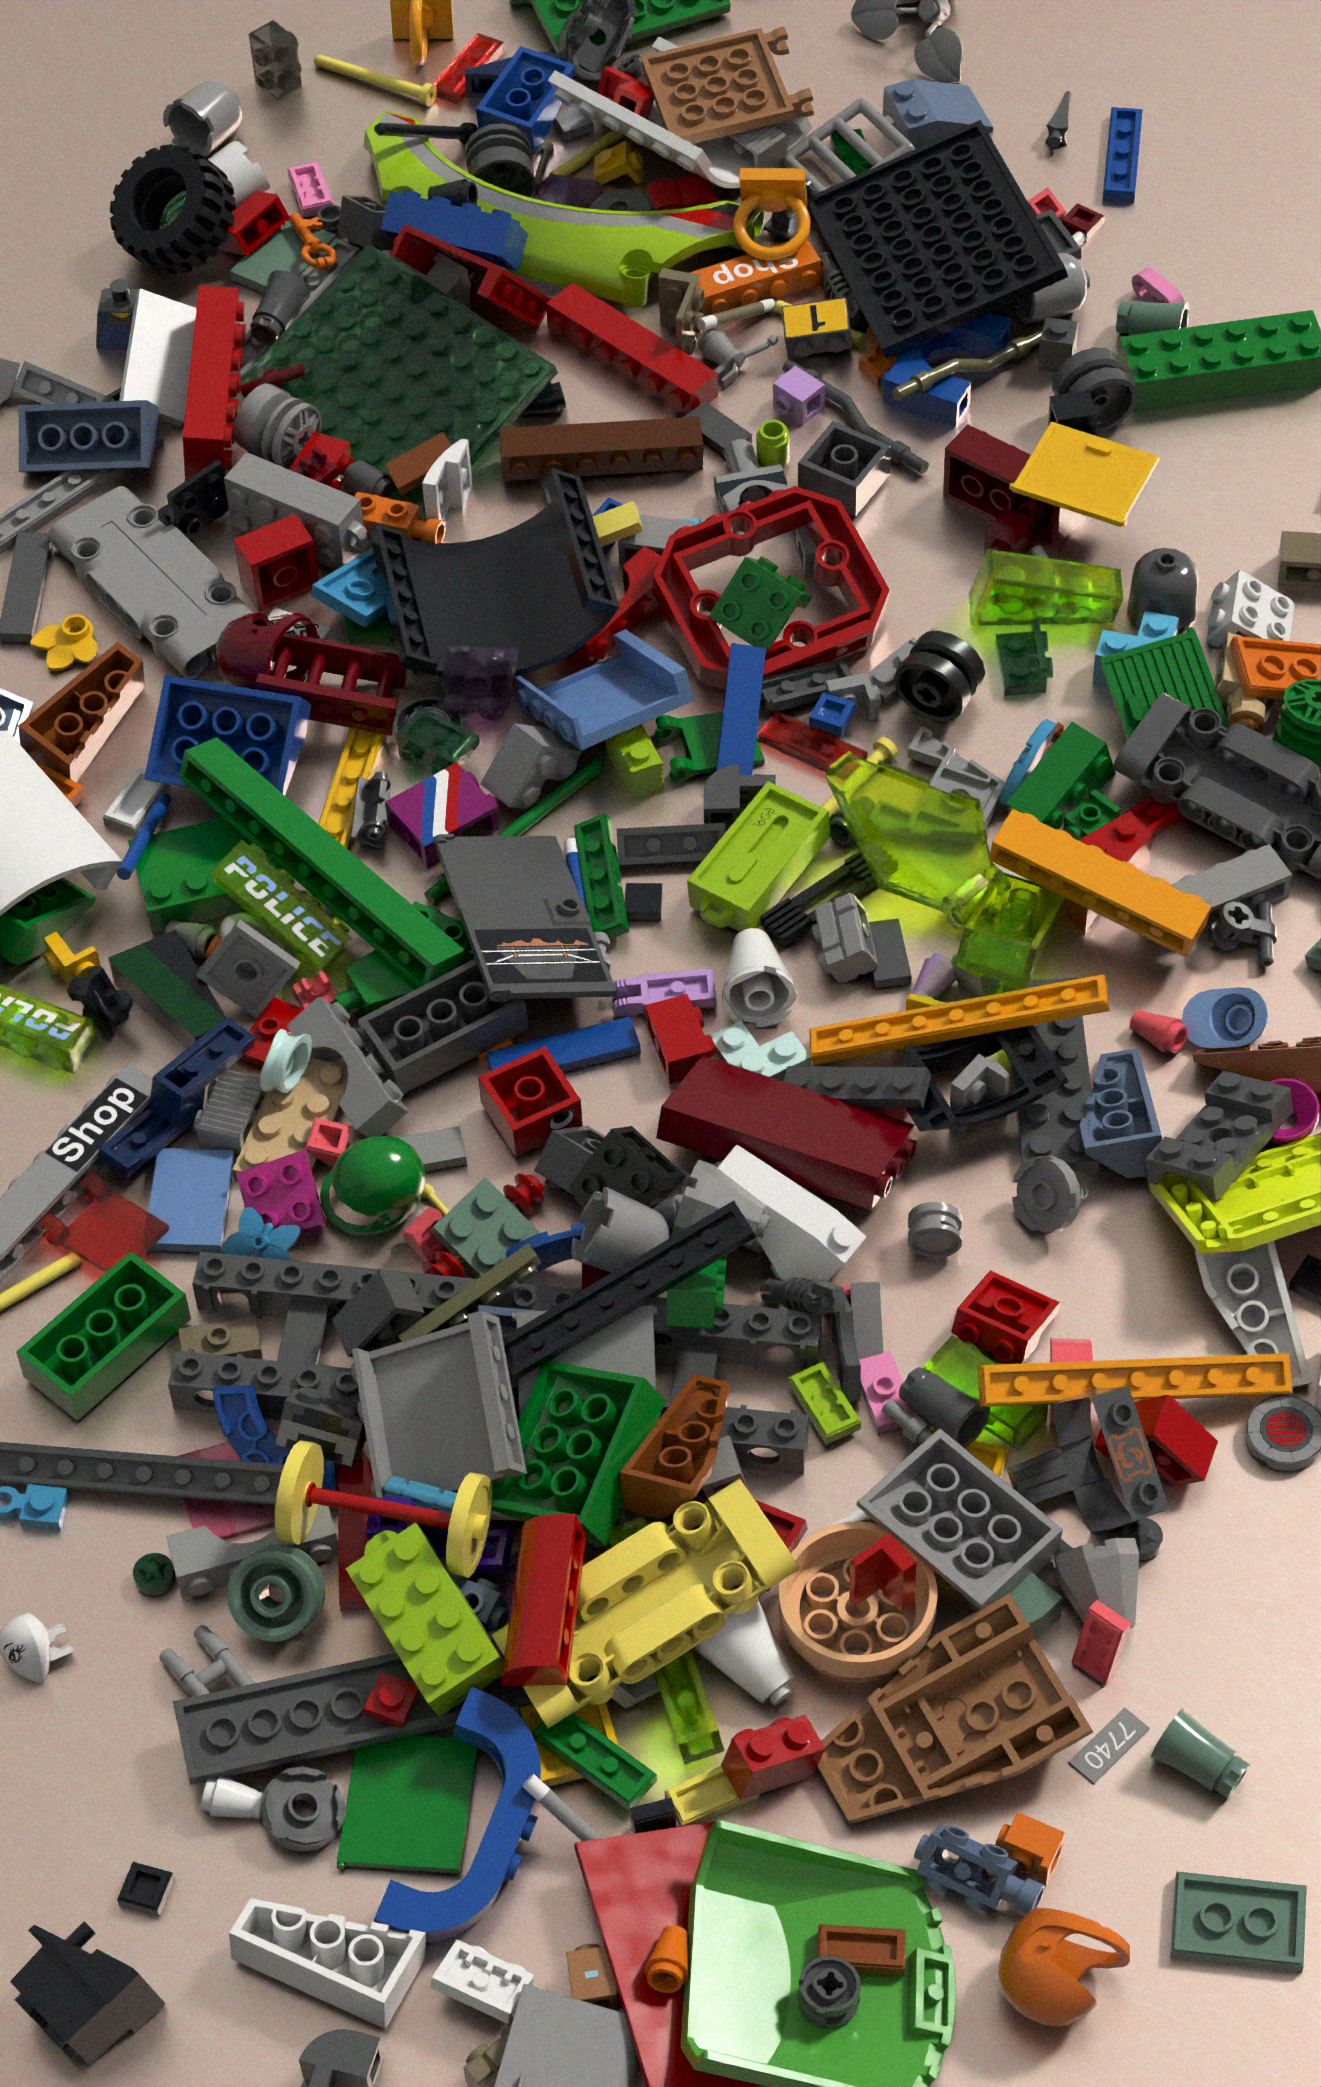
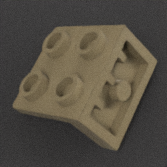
(681, 306)

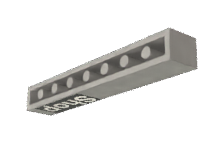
(56, 1173)

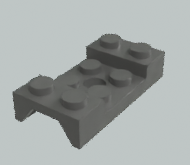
(1225, 1134)

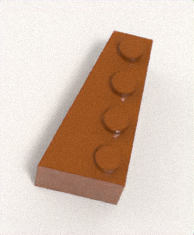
(84, 713)

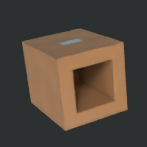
(592, 1976)

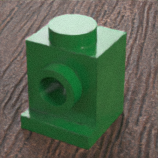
(1090, 815)

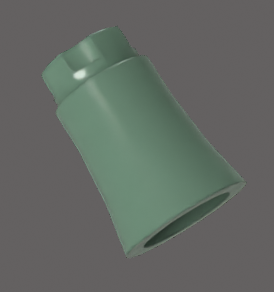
(1151, 317)
(1200, 1755)

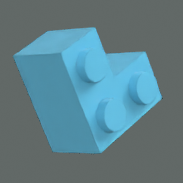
(1152, 629)

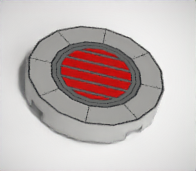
(1284, 1432)

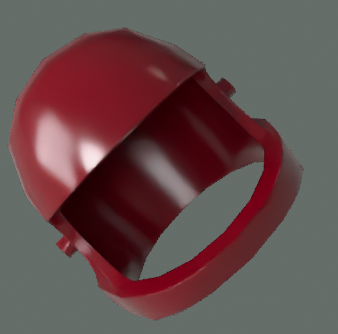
(249, 645)

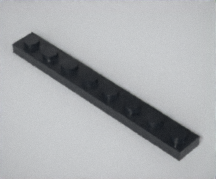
(626, 1289)

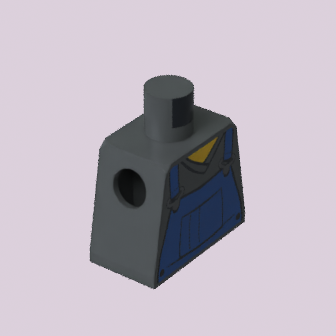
(115, 315)

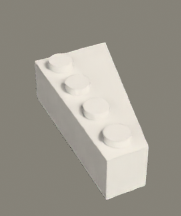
(330, 1958)

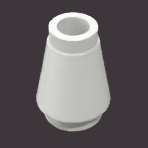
(230, 1799)

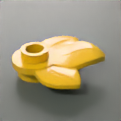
(67, 642)

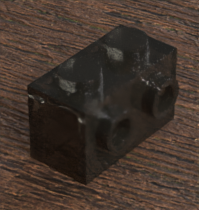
(275, 60)

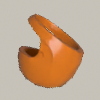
(1043, 1969)

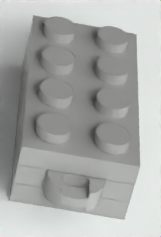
(267, 492)

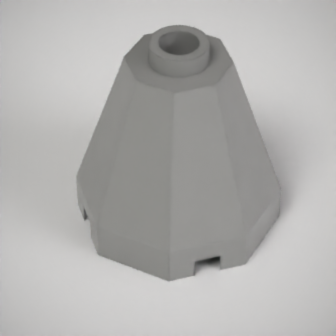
(713, 1190)
(1100, 1574)

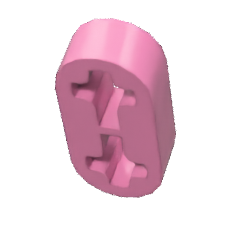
(1154, 288)

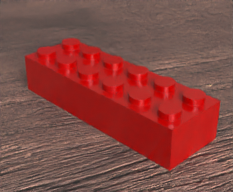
(213, 379)

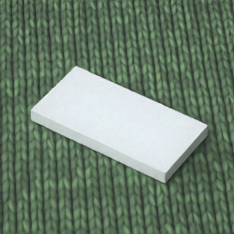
(159, 355)

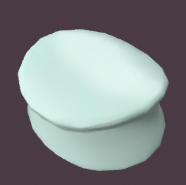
(285, 1062)

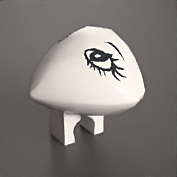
(27, 1648)

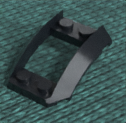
(1025, 1051)

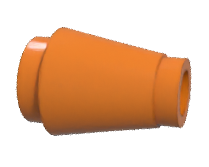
(669, 1961)

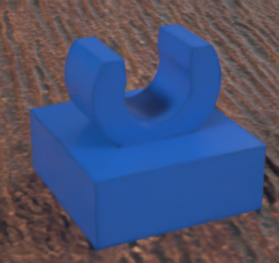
(832, 714)

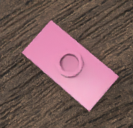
(309, 188)
(878, 1384)

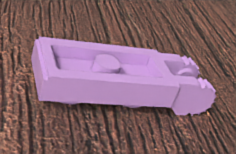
(662, 986)

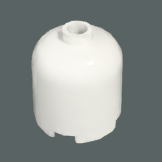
(240, 172)

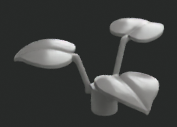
(937, 56)

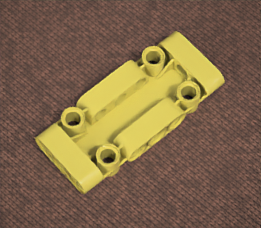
(664, 1596)

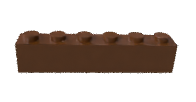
(602, 448)

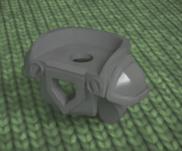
(611, 18)

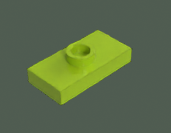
(824, 1403)

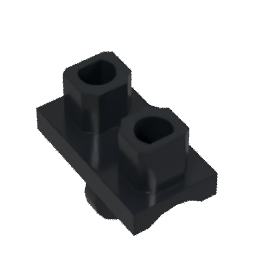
(101, 1001)

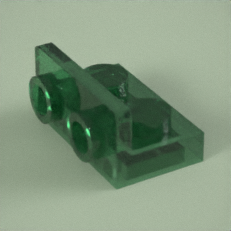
(1023, 661)
(435, 742)

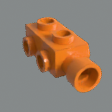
(400, 516)

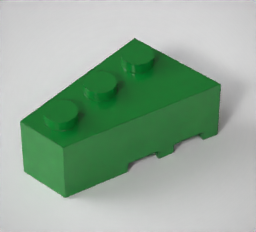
(1064, 777)

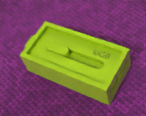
(758, 858)
(426, 1617)

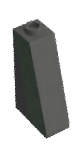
(165, 985)

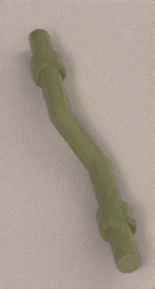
(924, 380)

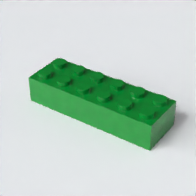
(1223, 360)

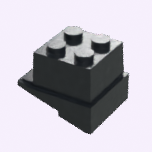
(80, 1996)

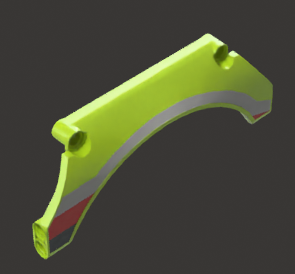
(594, 248)

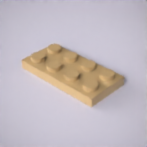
(287, 1118)

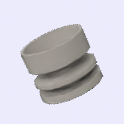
(275, 424)

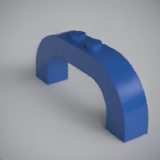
(447, 1913)

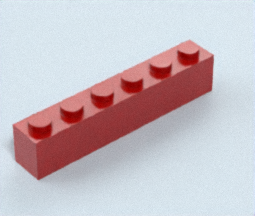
(631, 349)

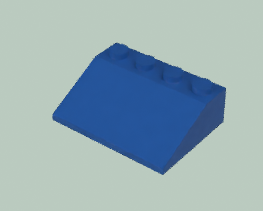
(255, 724)

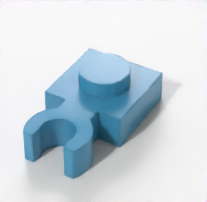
(38, 1508)

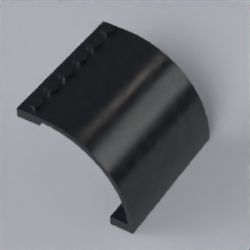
(520, 589)

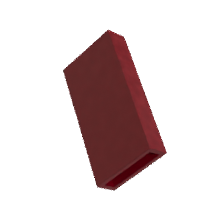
(792, 1129)

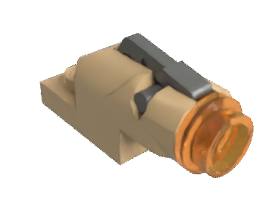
(1241, 709)

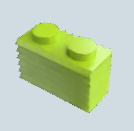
(636, 762)

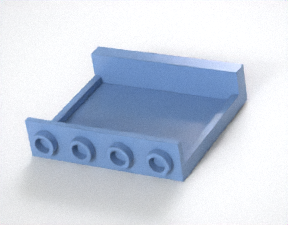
(610, 694)

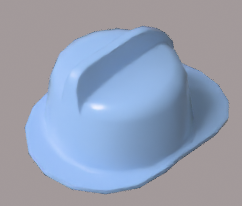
(1225, 1017)

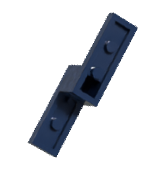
(176, 1097)

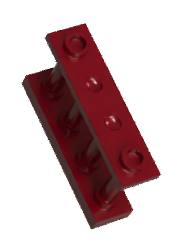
(331, 704)

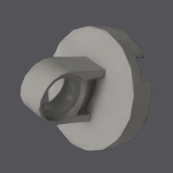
(1048, 1194)

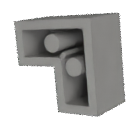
(526, 761)

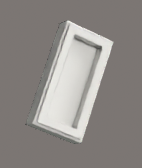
(133, 803)

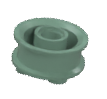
(296, 1577)

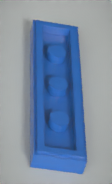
(1122, 154)
(741, 707)
(577, 1047)

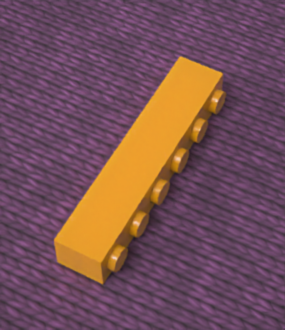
(1100, 882)

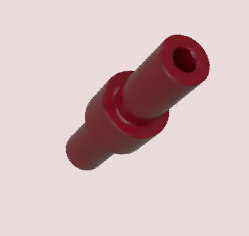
(275, 378)

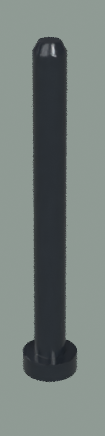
(427, 131)

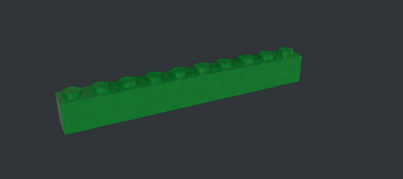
(319, 862)

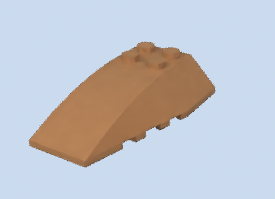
(953, 1719)

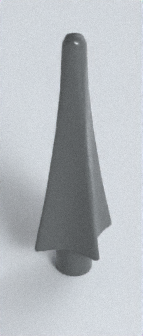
(1058, 124)

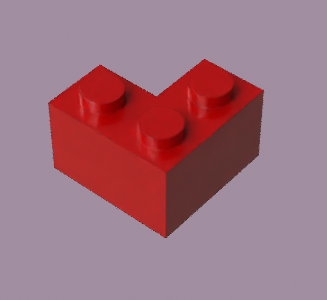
(1175, 1439)

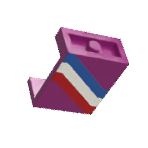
(439, 806)

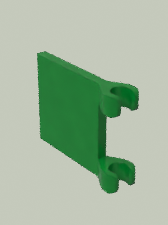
(701, 740)

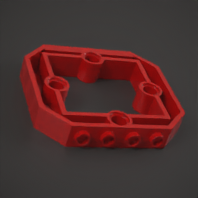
(760, 521)

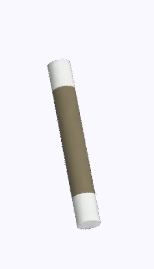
(736, 314)

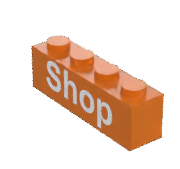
(752, 279)

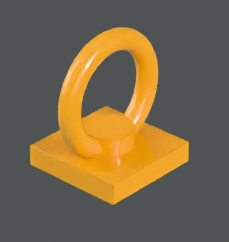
(421, 21)
(773, 192)

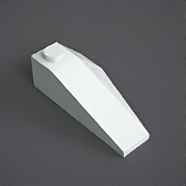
(803, 1231)
(1255, 1303)

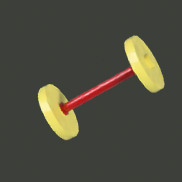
(302, 1492)

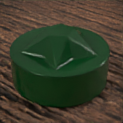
(154, 1574)

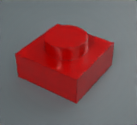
(391, 1700)

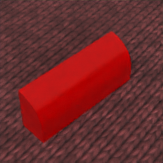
(544, 1601)

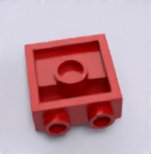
(1004, 1318)

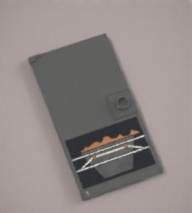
(523, 917)

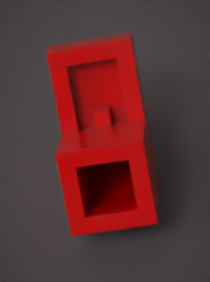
(627, 91)

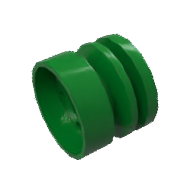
(1301, 720)

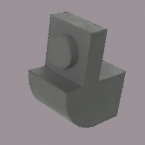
(729, 792)
(341, 2059)

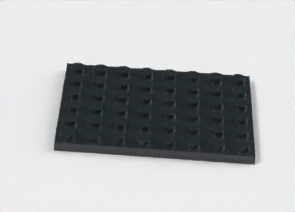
(935, 239)

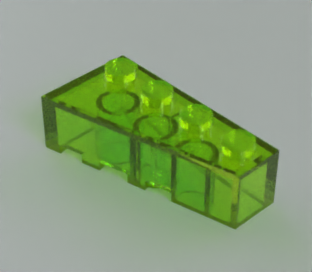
(1028, 587)

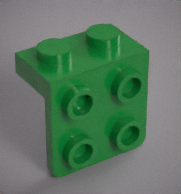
(759, 602)

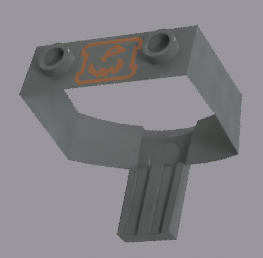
(1077, 1467)

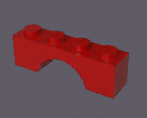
(634, 607)

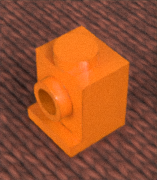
(1033, 1845)

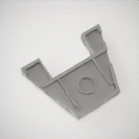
(956, 772)

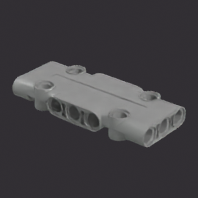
(150, 578)

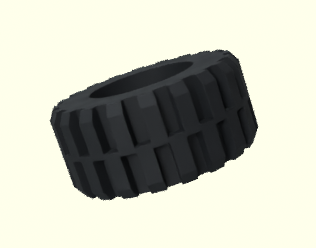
(148, 190)

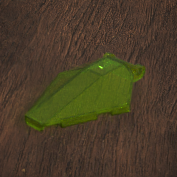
(914, 835)

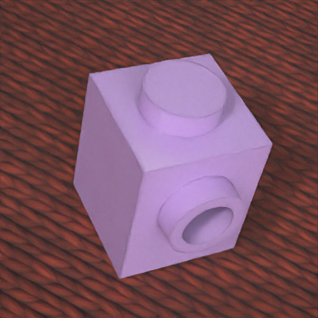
(798, 395)

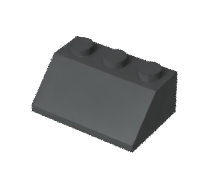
(566, 1156)

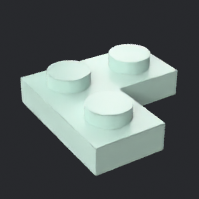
(739, 1048)

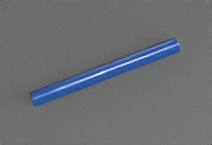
(143, 836)

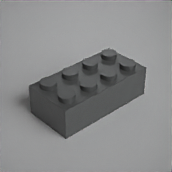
(440, 1027)

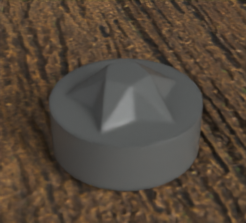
(1147, 1536)

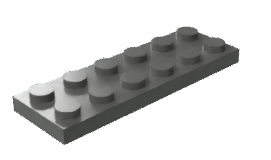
(1053, 1121)

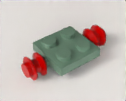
(485, 1227)

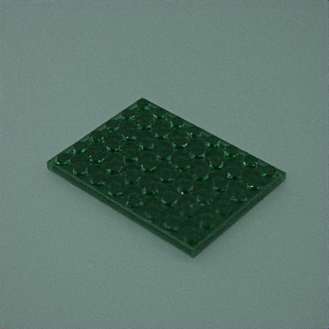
(402, 364)

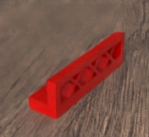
(351, 1530)

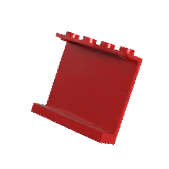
(498, 285)

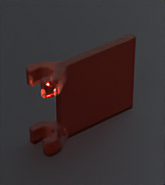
(106, 1228)

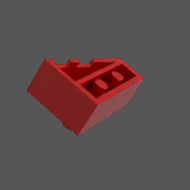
(1121, 839)

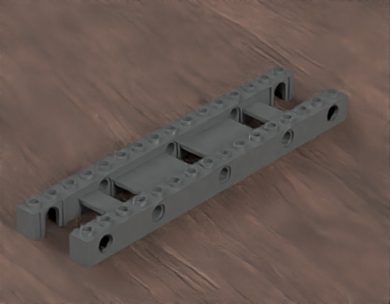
(316, 1292)

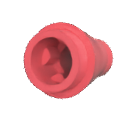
(1162, 1031)

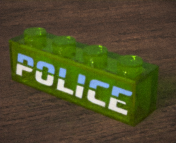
(281, 907)
(44, 1031)

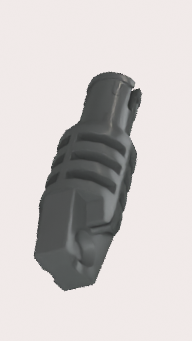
(837, 287)
(805, 1295)

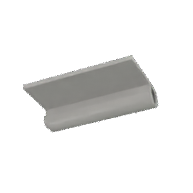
(566, 2044)

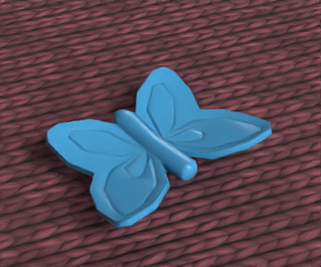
(260, 1239)

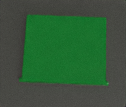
(1166, 666)
(408, 1805)

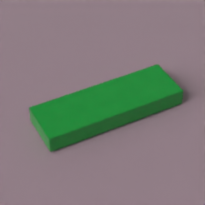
(597, 1759)

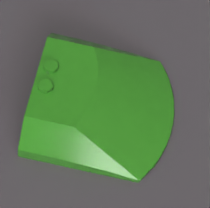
(755, 1932)

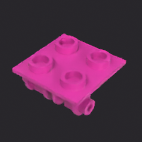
(283, 1192)

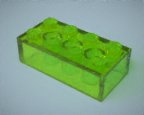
(1009, 930)

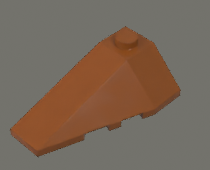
(1270, 1061)
(677, 1451)

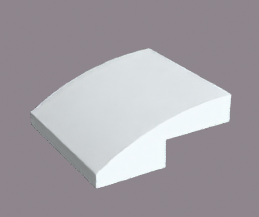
(448, 482)

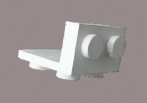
(1248, 607)

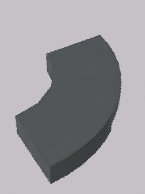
(848, 1362)

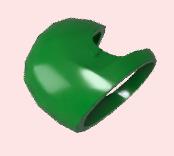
(375, 1179)

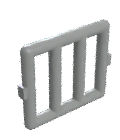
(839, 124)

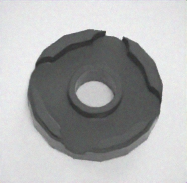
(296, 1831)

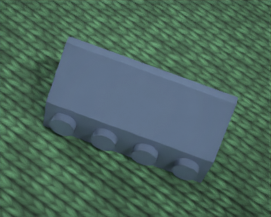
(87, 436)

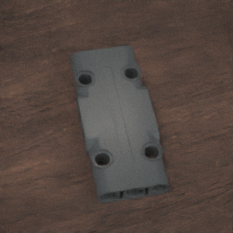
(1228, 780)

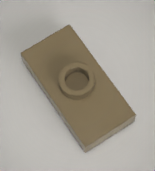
(223, 1338)

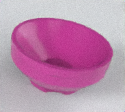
(1305, 1110)

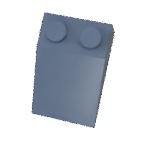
(931, 109)

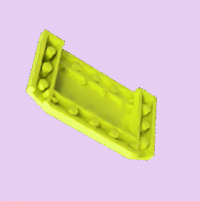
(1266, 1202)

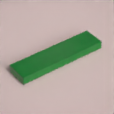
(601, 876)

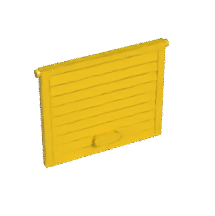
(1085, 474)

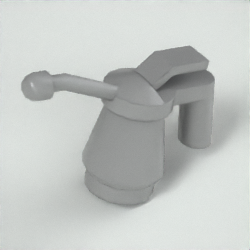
(720, 350)

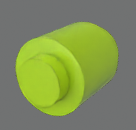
(773, 444)

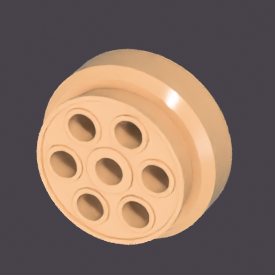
(825, 1568)

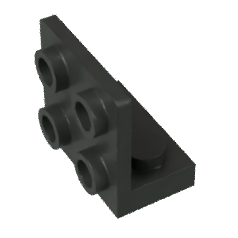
(628, 1166)

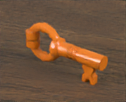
(311, 244)

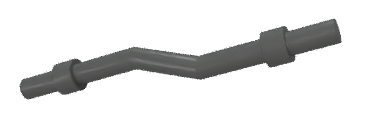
(900, 452)

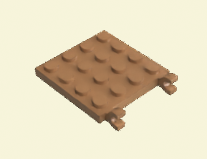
(723, 86)

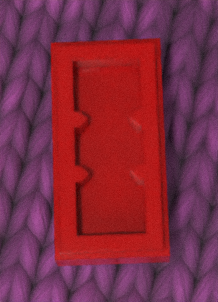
(272, 1018)

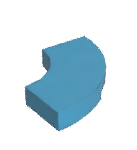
(1029, 758)

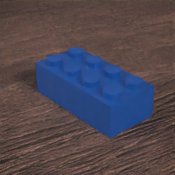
(483, 234)

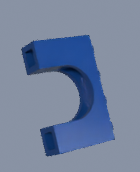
(950, 396)

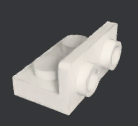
(481, 1980)

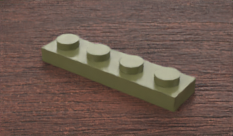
(485, 1290)

